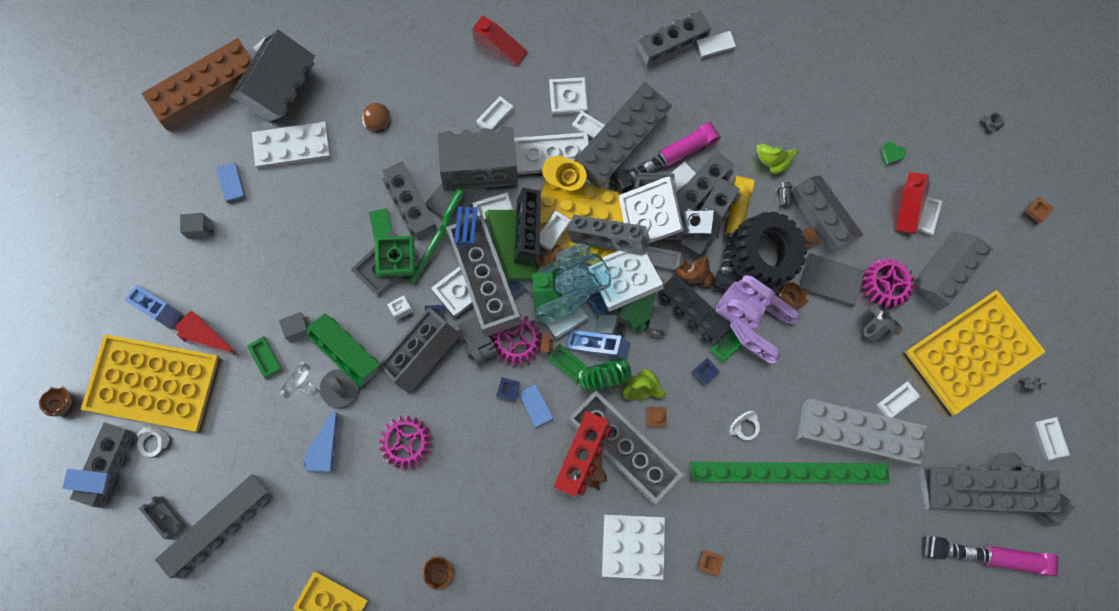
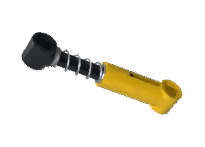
(725, 276)

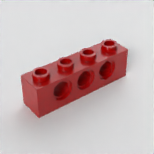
(589, 424)

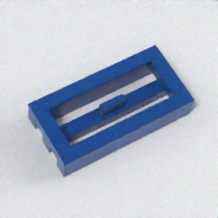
(467, 211)

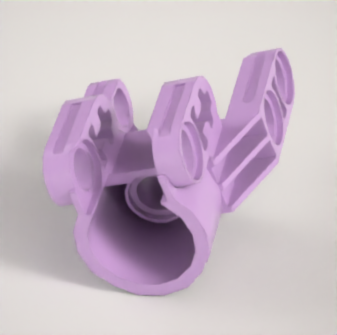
(744, 308)

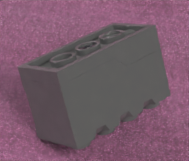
(273, 76)
(477, 159)

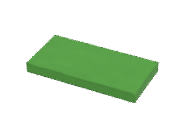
(502, 229)

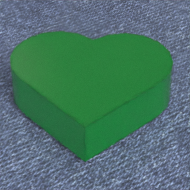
(892, 153)

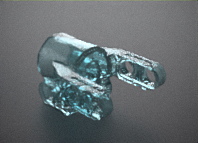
(579, 278)

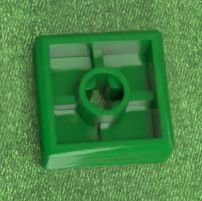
(385, 249)

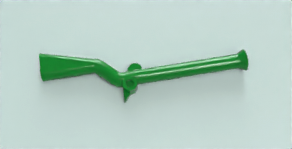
(458, 195)

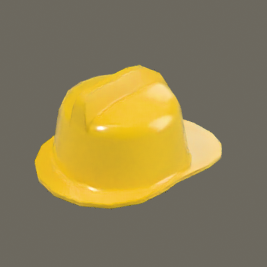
(564, 173)

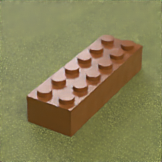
(198, 84)

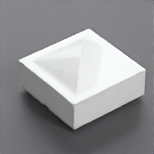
(400, 308)

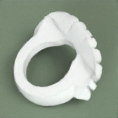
(736, 425)
(163, 440)

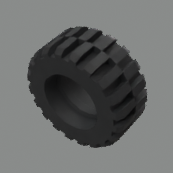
(789, 244)

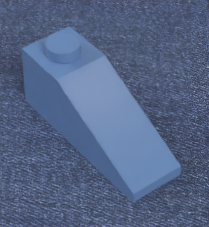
(154, 307)
(598, 344)
(322, 451)

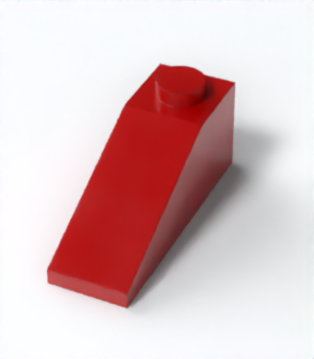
(498, 40)
(913, 202)
(198, 332)

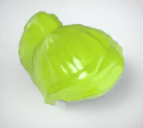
(775, 159)
(643, 386)

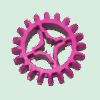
(885, 296)
(523, 344)
(413, 437)

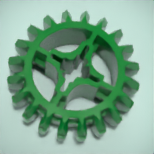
(605, 375)

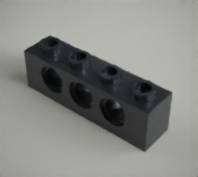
(527, 226)
(675, 286)

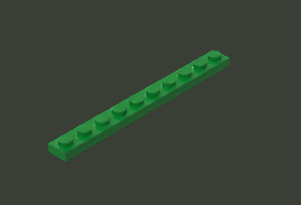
(789, 472)

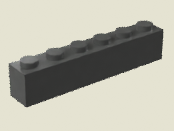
(213, 527)

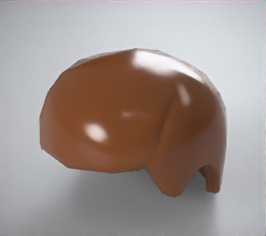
(375, 117)
(548, 257)
(793, 295)
(55, 401)
(437, 573)

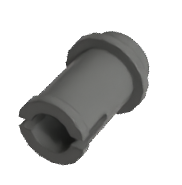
(785, 193)

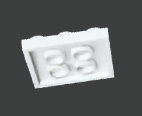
(653, 207)
(630, 279)
(633, 547)

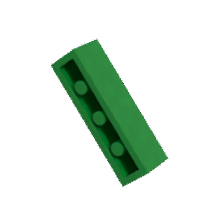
(342, 349)

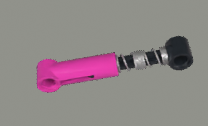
(703, 137)
(993, 556)

